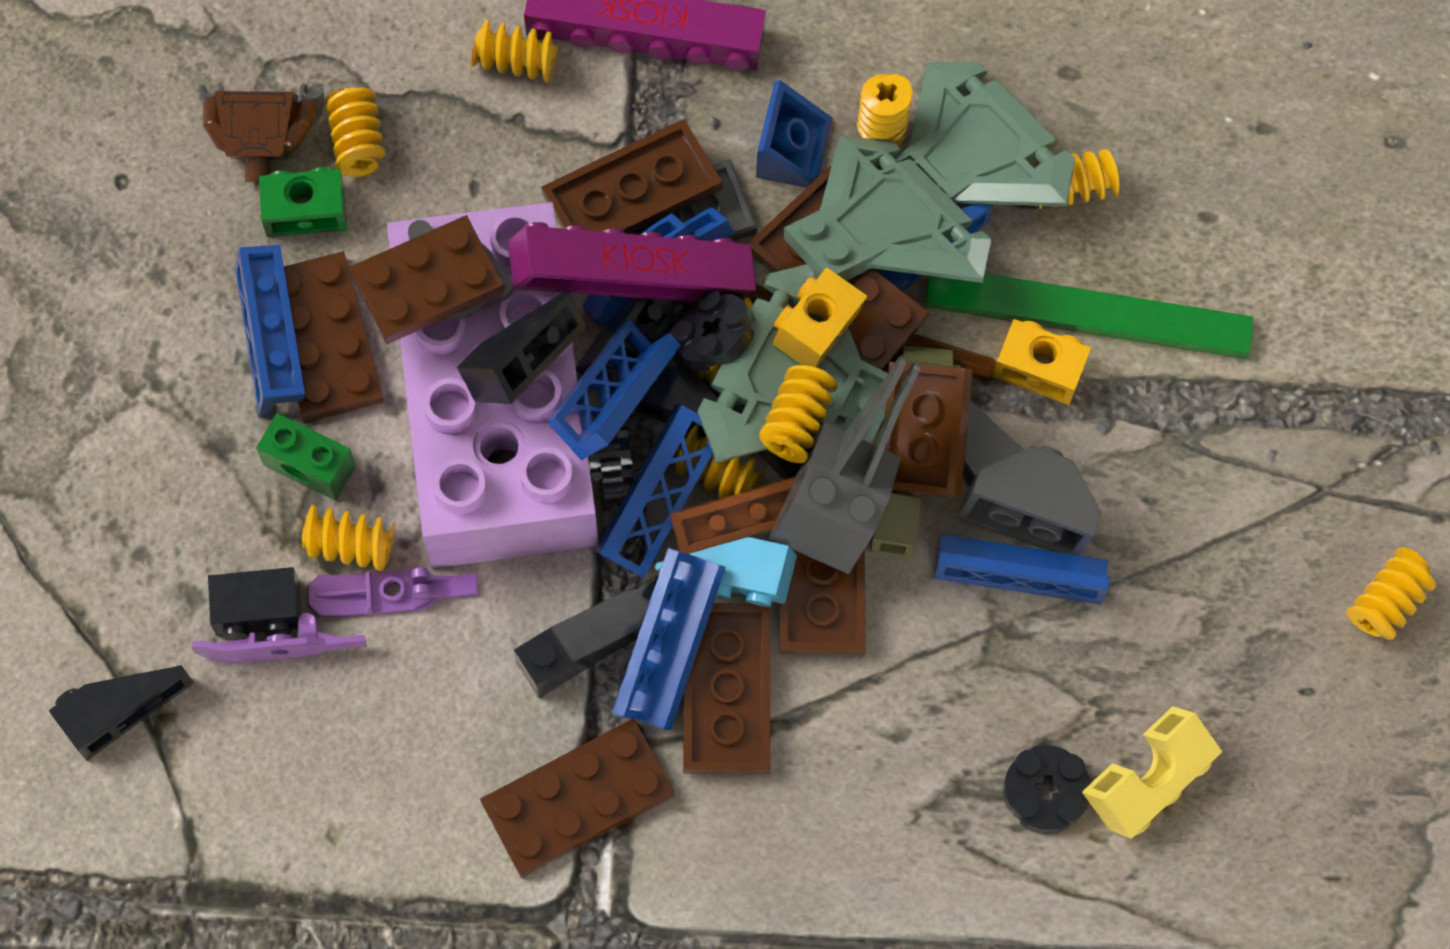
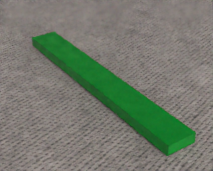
(1095, 313)

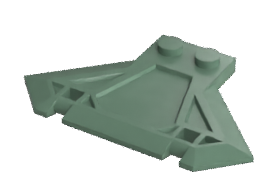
(984, 142)
(886, 220)
(761, 369)

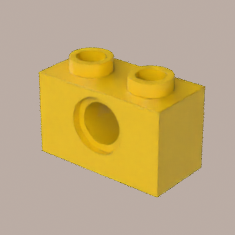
(831, 299)
(1052, 380)

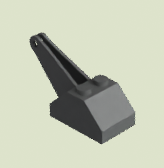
(844, 482)
(1025, 492)

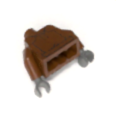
(259, 124)

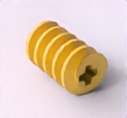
(515, 52)
(885, 108)
(355, 131)
(1093, 174)
(796, 412)
(728, 474)
(347, 538)
(1392, 595)

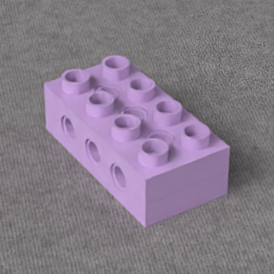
(465, 502)

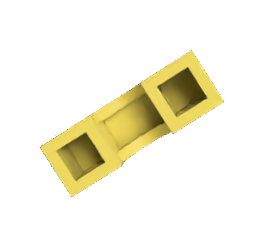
(1180, 754)

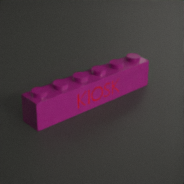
(662, 28)
(628, 263)

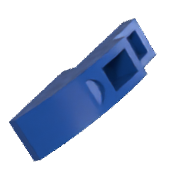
(706, 226)

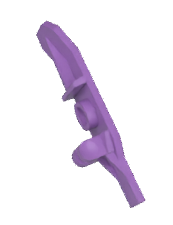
(365, 592)
(278, 646)

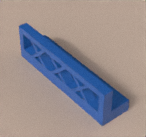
(268, 327)
(634, 377)
(643, 486)
(1021, 569)
(669, 639)

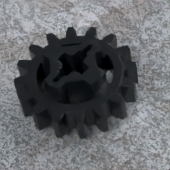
(612, 465)

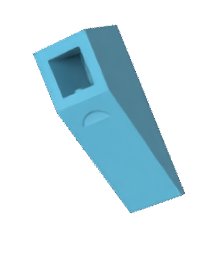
(753, 569)

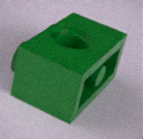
(320, 214)
(306, 456)

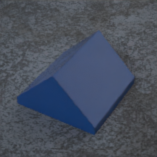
(792, 138)

